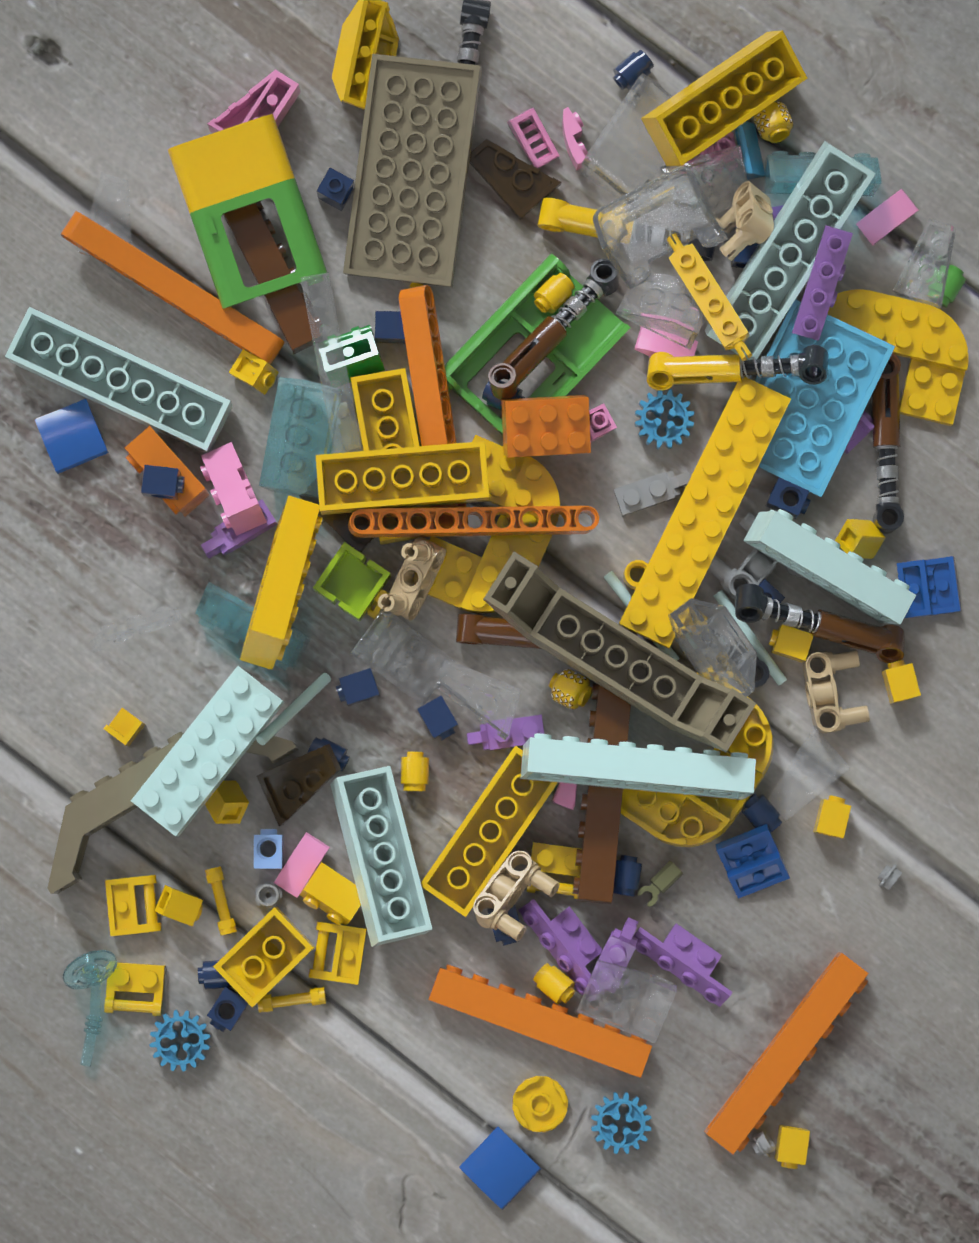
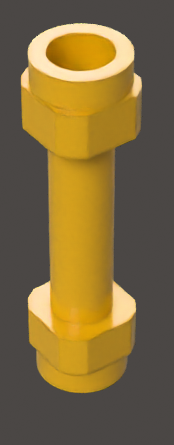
(215, 877)
(315, 996)

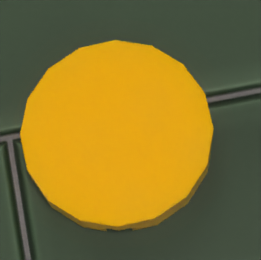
(540, 1103)

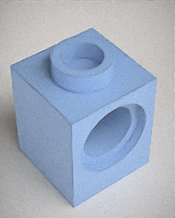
(274, 861)

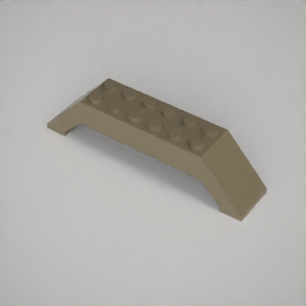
(616, 657)
(112, 800)

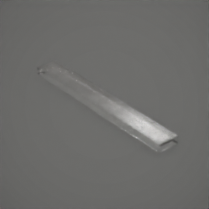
(331, 363)

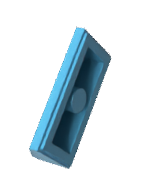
(748, 141)

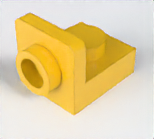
(254, 372)

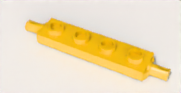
(709, 297)

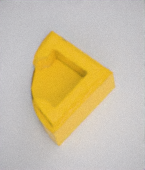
(374, 610)

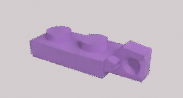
(226, 541)
(520, 732)
(620, 945)

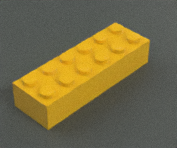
(724, 98)
(386, 423)
(402, 477)
(282, 583)
(486, 835)

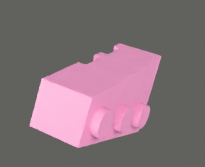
(270, 96)
(232, 489)

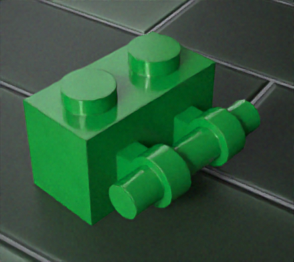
(361, 352)

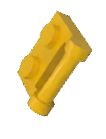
(558, 861)
(123, 905)
(347, 953)
(136, 978)

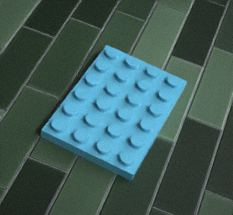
(822, 414)

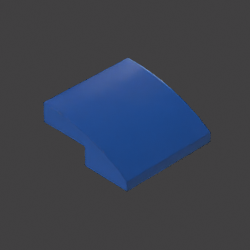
(71, 436)
(933, 584)
(752, 861)
(500, 1168)

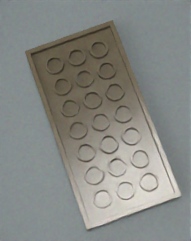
(412, 170)

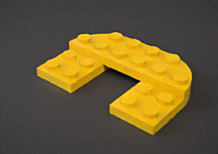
(919, 333)
(512, 483)
(694, 819)

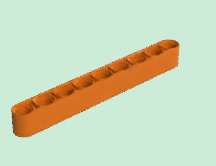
(171, 287)
(427, 373)
(486, 515)

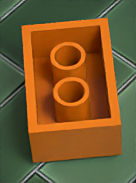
(546, 426)
(152, 450)

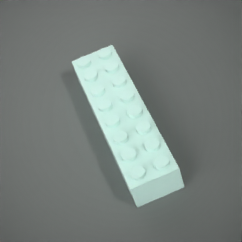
(785, 259)
(119, 380)
(638, 767)

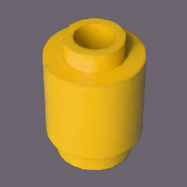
(553, 293)
(414, 771)
(554, 984)

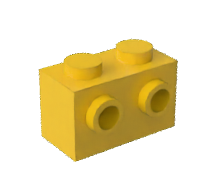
(331, 894)

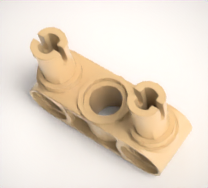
(751, 215)
(405, 597)
(823, 694)
(505, 890)

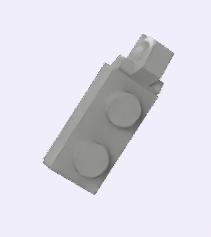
(650, 491)

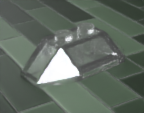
(715, 644)

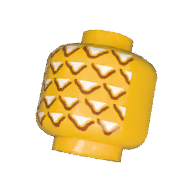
(774, 122)
(570, 689)

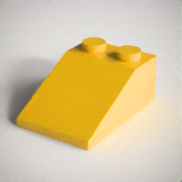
(264, 956)

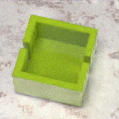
(351, 581)

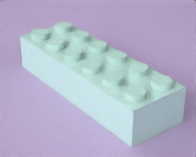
(830, 567)
(207, 751)
(381, 856)

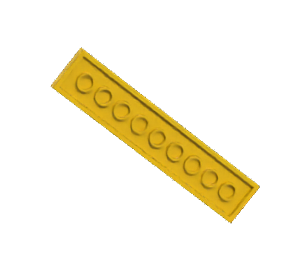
(705, 509)

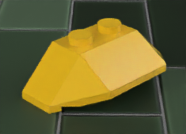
(364, 32)

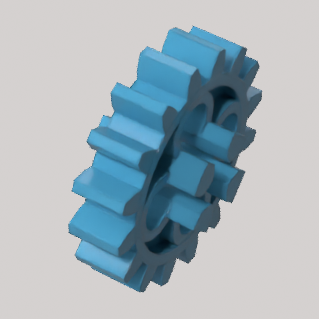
(673, 432)
(167, 1030)
(634, 1113)

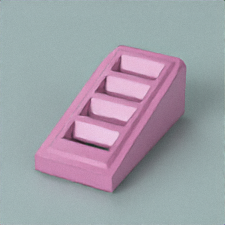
(525, 143)
(565, 795)

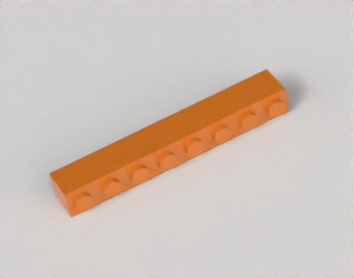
(539, 1021)
(786, 1053)

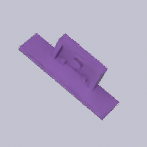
(821, 285)
(566, 941)
(686, 959)

